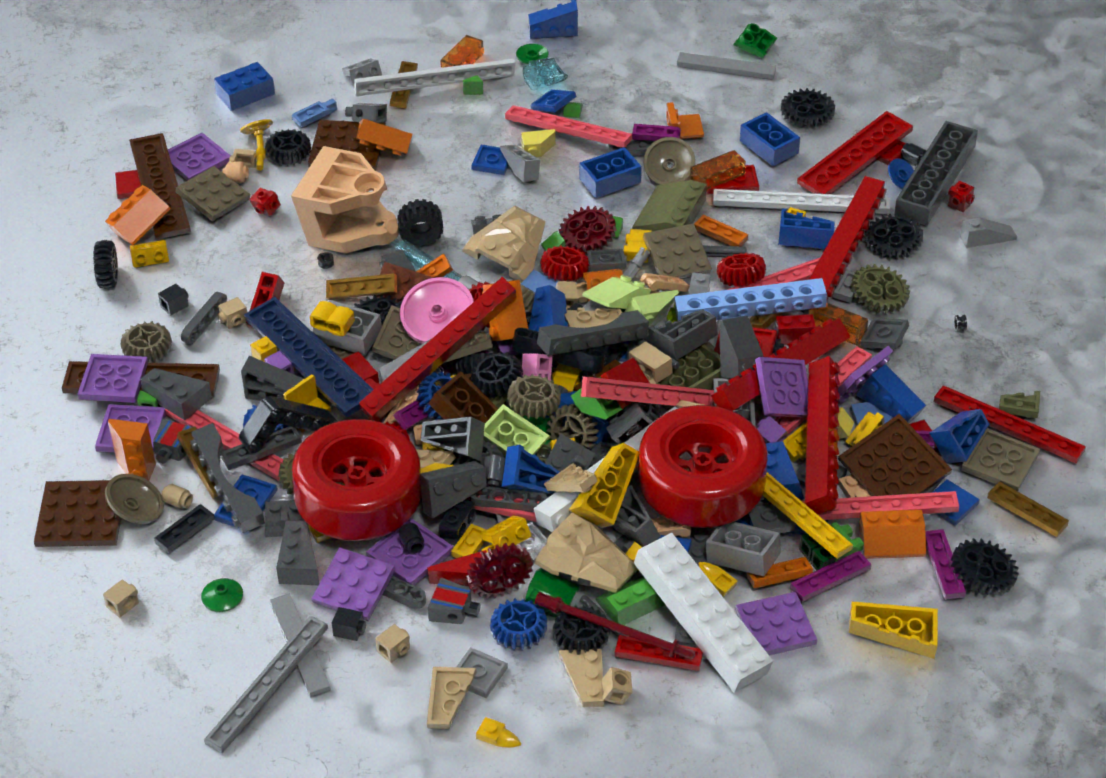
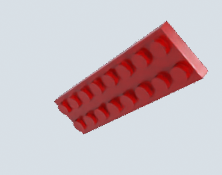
(855, 154)

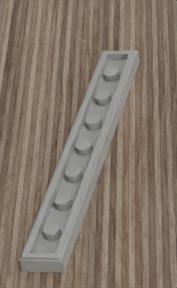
(265, 684)

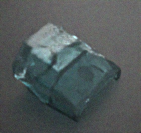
(543, 73)

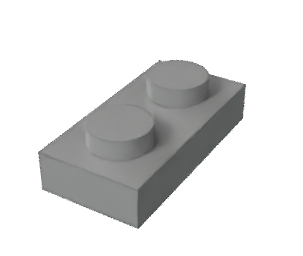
(843, 291)

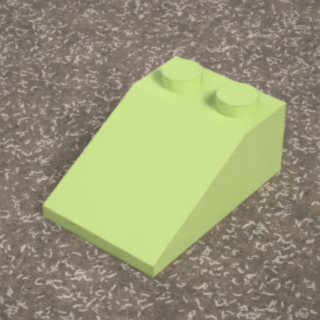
(616, 292)
(653, 306)
(510, 429)

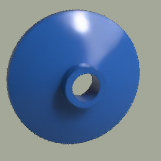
(900, 172)

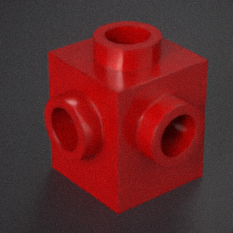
(961, 196)
(265, 201)

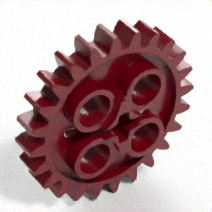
(588, 229)
(499, 570)

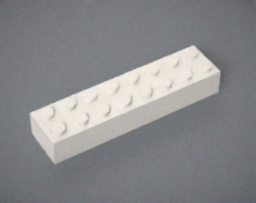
(703, 612)

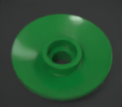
(531, 52)
(222, 595)

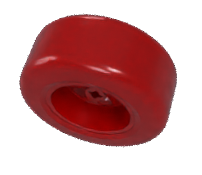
(695, 440)
(365, 504)

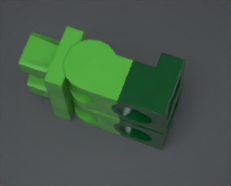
(819, 555)

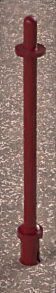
(557, 605)

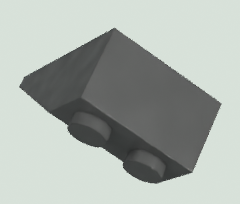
(737, 346)
(629, 423)

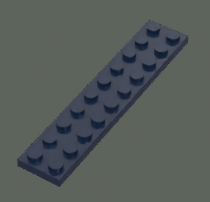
(310, 355)

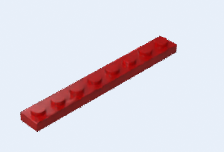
(1012, 425)

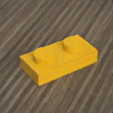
(469, 542)

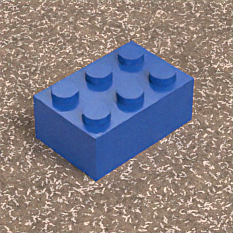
(244, 86)
(769, 139)
(610, 172)

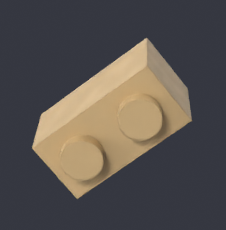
(652, 361)

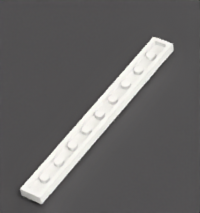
(433, 77)
(785, 200)

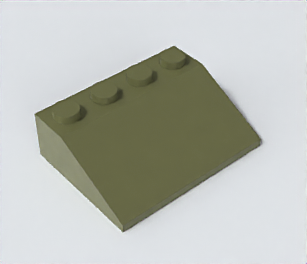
(672, 205)
(695, 370)

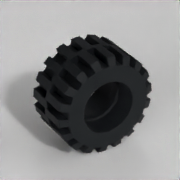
(420, 212)

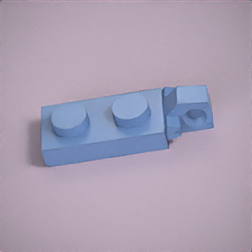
(314, 112)

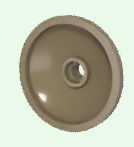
(665, 152)
(134, 498)

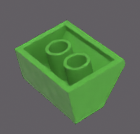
(596, 407)
(630, 601)

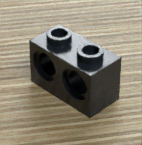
(457, 521)

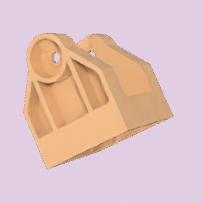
(336, 203)

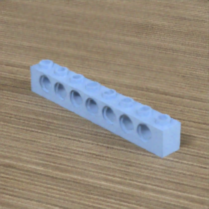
(755, 300)

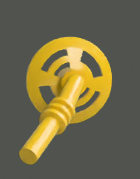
(257, 129)

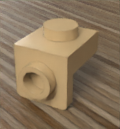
(245, 156)

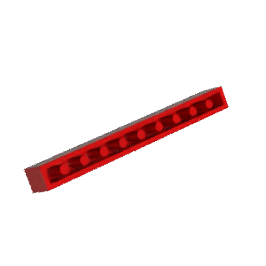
(849, 233)
(808, 349)
(438, 350)
(822, 436)

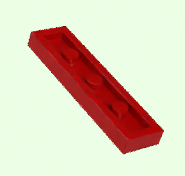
(641, 651)

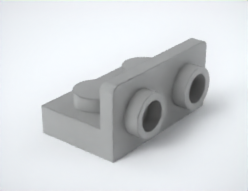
(363, 69)

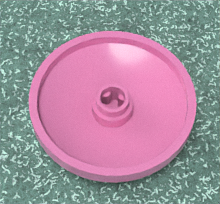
(433, 306)

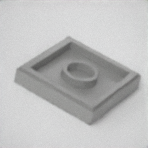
(488, 671)

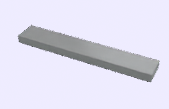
(726, 65)
(309, 666)

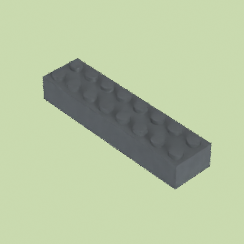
(936, 172)

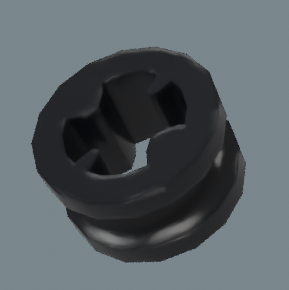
(329, 260)
(960, 323)

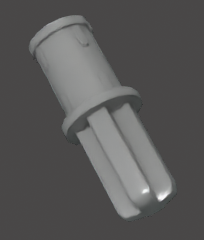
(636, 263)

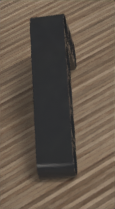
(587, 359)
(277, 411)

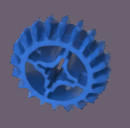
(427, 390)
(518, 624)

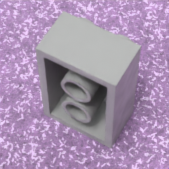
(359, 336)
(743, 548)

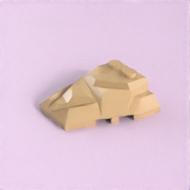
(509, 241)
(586, 553)

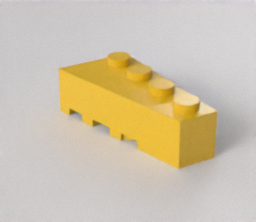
(604, 499)
(895, 625)

